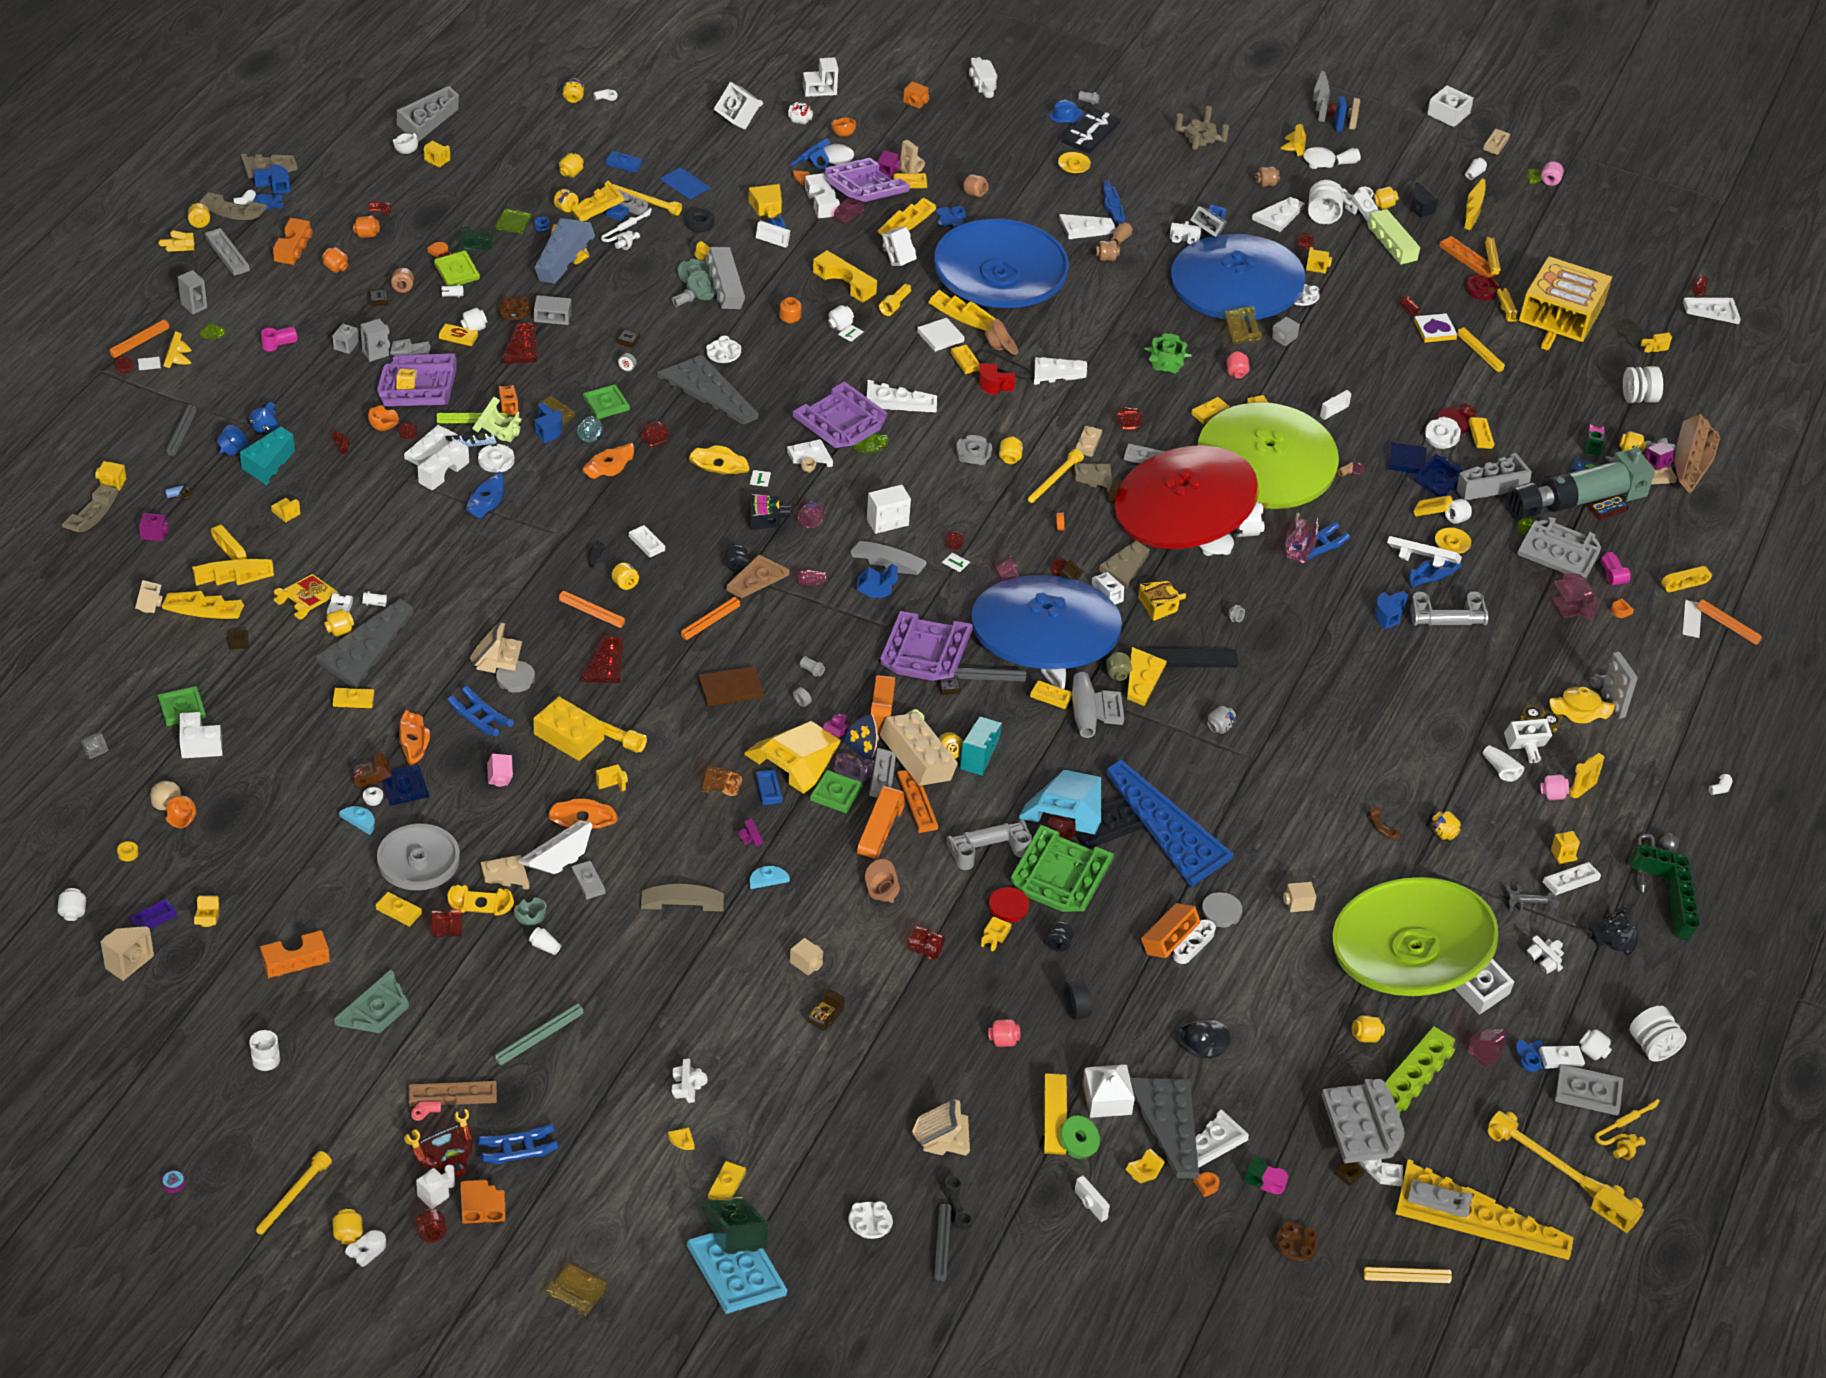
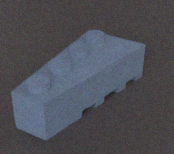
(562, 247)

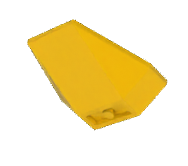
(799, 751)

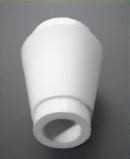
(1348, 157)
(1476, 168)
(543, 940)

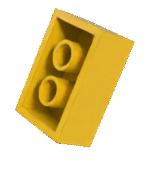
(569, 728)

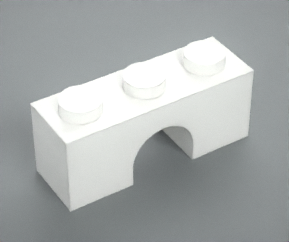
(824, 197)
(432, 471)

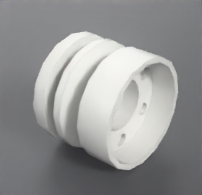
(1325, 202)
(1643, 384)
(1657, 1033)

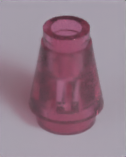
(810, 577)

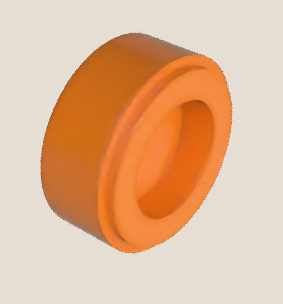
(1060, 521)

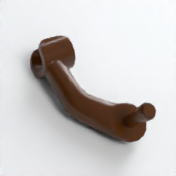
(1374, 814)

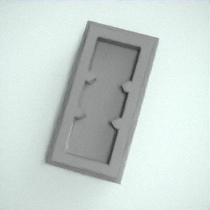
(588, 880)

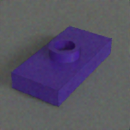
(154, 915)

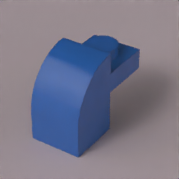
(275, 176)
(548, 424)
(877, 584)
(1389, 608)

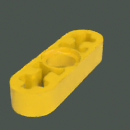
(228, 543)
(1678, 580)

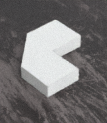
(1384, 1172)

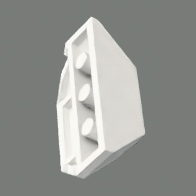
(559, 850)

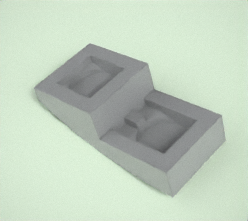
(405, 347)

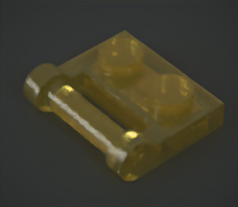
(1238, 327)
(579, 1283)

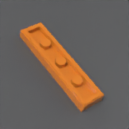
(1466, 256)
(917, 803)

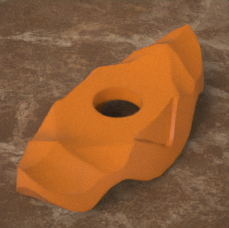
(620, 457)
(413, 725)
(566, 813)

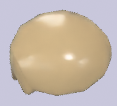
(162, 793)

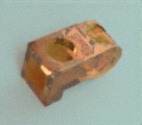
(722, 781)

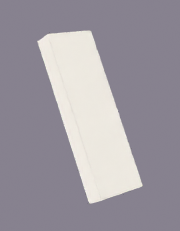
(1571, 878)

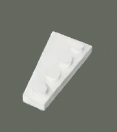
(900, 398)

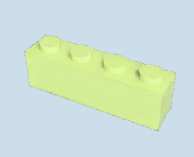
(1393, 236)

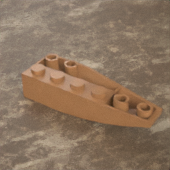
(1695, 450)

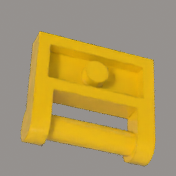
(1586, 775)

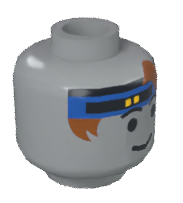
(1221, 719)

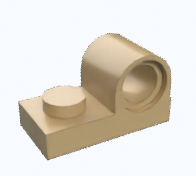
(909, 160)

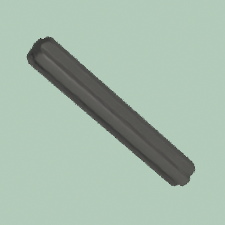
(181, 430)
(991, 674)
(942, 1242)

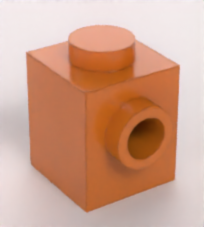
(916, 94)

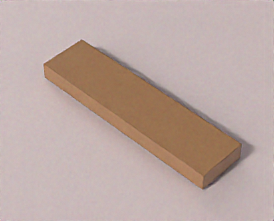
(454, 1093)

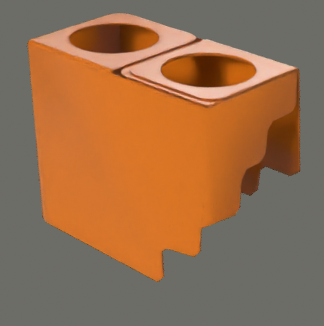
(482, 1202)

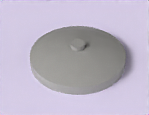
(418, 857)

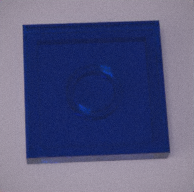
(1407, 457)
(405, 785)

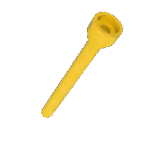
(673, 207)
(1074, 456)
(319, 1163)

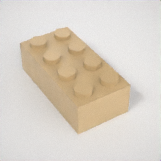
(918, 749)

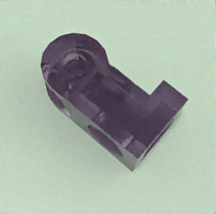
(854, 767)

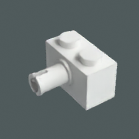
(899, 246)
(1529, 736)

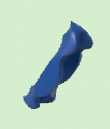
(480, 505)
(1423, 573)

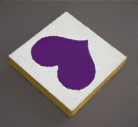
(1435, 327)

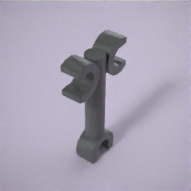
(1518, 900)

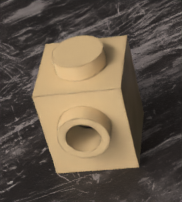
(149, 597)
(1300, 897)
(806, 956)

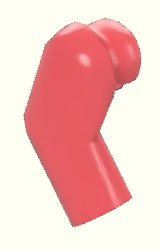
(424, 1108)

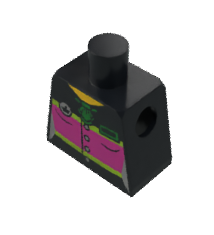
(766, 511)

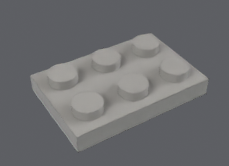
(1619, 684)
(1589, 1089)

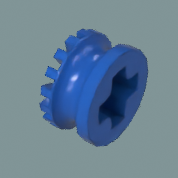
(542, 224)

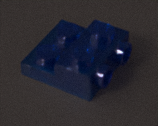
(1438, 475)

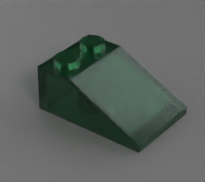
(736, 1225)

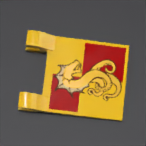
(306, 593)

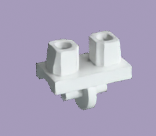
(1185, 232)
(1549, 951)
(691, 1080)

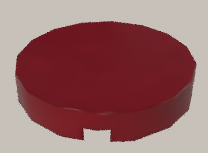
(1481, 287)
(1458, 416)

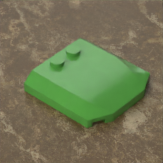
(1060, 871)

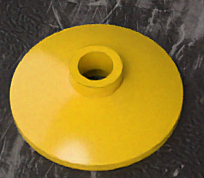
(1074, 162)
(1453, 540)
(1582, 698)

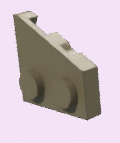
(1093, 474)

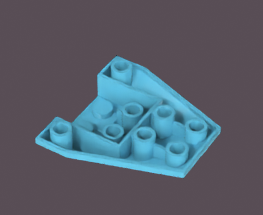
(1070, 796)

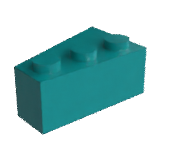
(267, 454)
(980, 745)

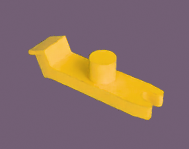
(1507, 304)

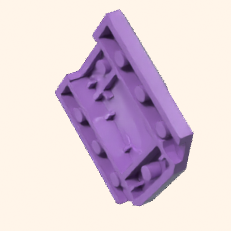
(864, 180)
(432, 383)
(842, 417)
(925, 647)

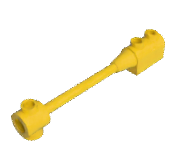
(1607, 1201)

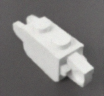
(983, 76)

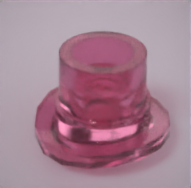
(1007, 568)

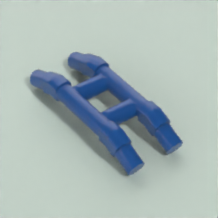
(1327, 545)
(478, 705)
(506, 1140)

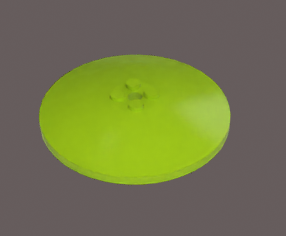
(1290, 471)
(1387, 921)

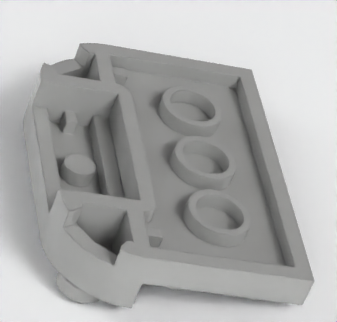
(1560, 548)
(1364, 1121)

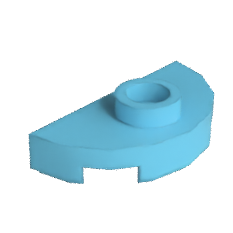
(359, 817)
(768, 876)

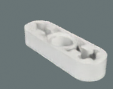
(1193, 949)

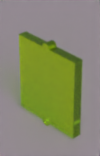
(513, 221)

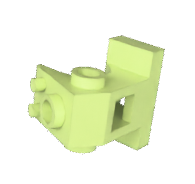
(507, 428)

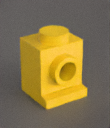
(436, 153)
(1318, 261)
(111, 474)
(1565, 847)

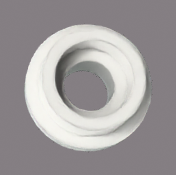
(373, 796)

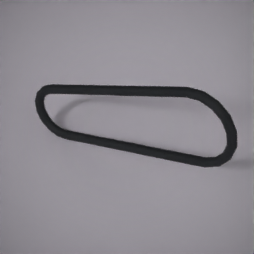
(1021, 377)

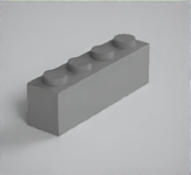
(725, 278)

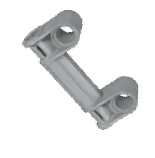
(1473, 613)
(964, 846)

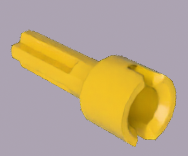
(892, 302)
(631, 739)

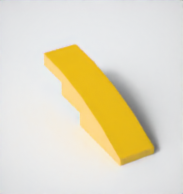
(1474, 204)
(909, 217)
(959, 310)
(233, 570)
(197, 605)
(1054, 1112)

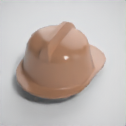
(999, 338)
(882, 880)

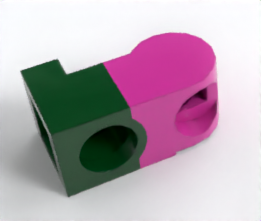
(1595, 440)
(1266, 1177)

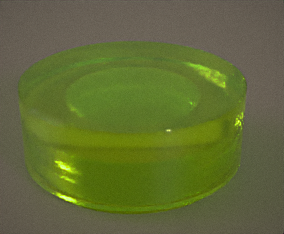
(1524, 525)

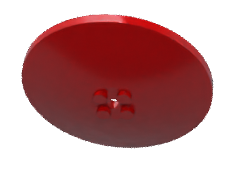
(1167, 515)

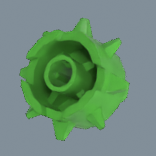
(1168, 353)

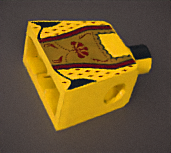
(1160, 598)

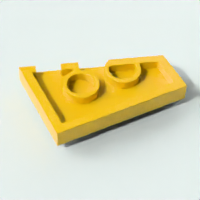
(1144, 675)

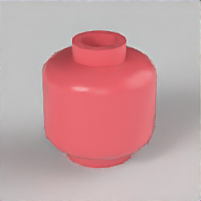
(1237, 364)
(1004, 1033)

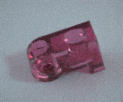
(848, 210)

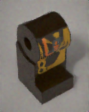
(827, 1010)

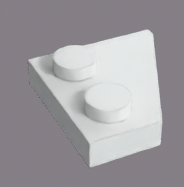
(812, 449)

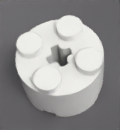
(1252, 525)

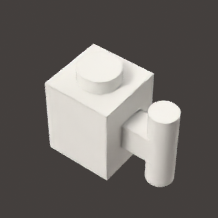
(434, 1187)

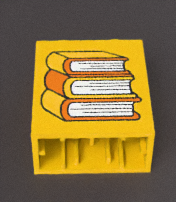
(1565, 299)

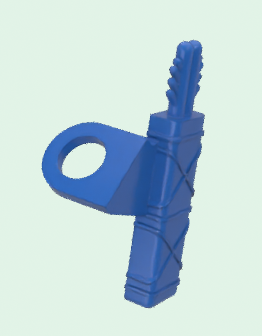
(813, 153)

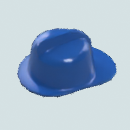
(1066, 112)
(232, 440)

